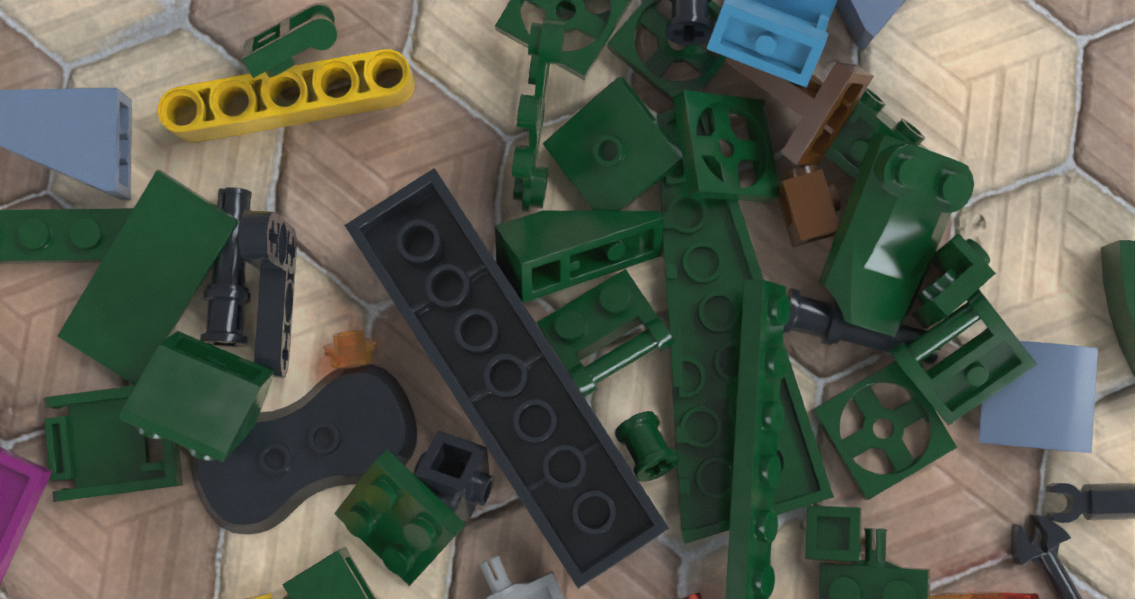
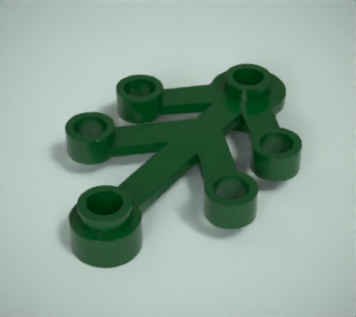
(545, 49)

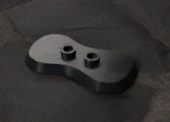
(307, 448)

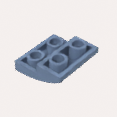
(1047, 404)

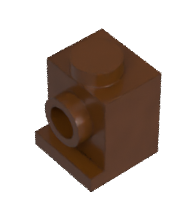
(809, 205)

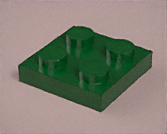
(398, 518)

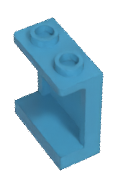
(774, 35)

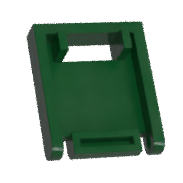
(102, 450)

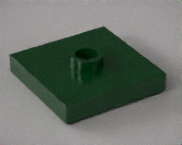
(613, 149)

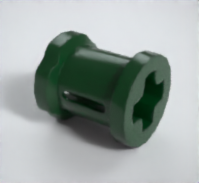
(646, 446)

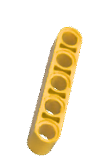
(312, 105)

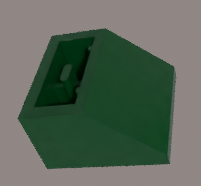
(198, 397)

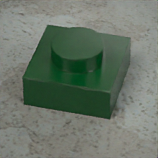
(833, 533)

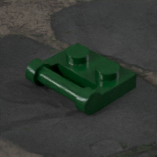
(274, 48)
(597, 321)
(971, 371)

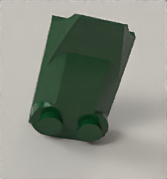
(892, 231)

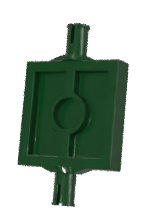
(873, 575)

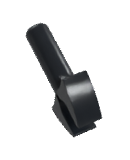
(1045, 556)

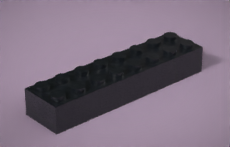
(507, 378)

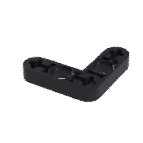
(272, 248)

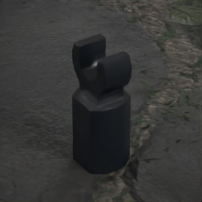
(1095, 501)

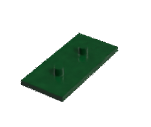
(148, 277)

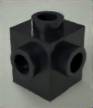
(456, 473)

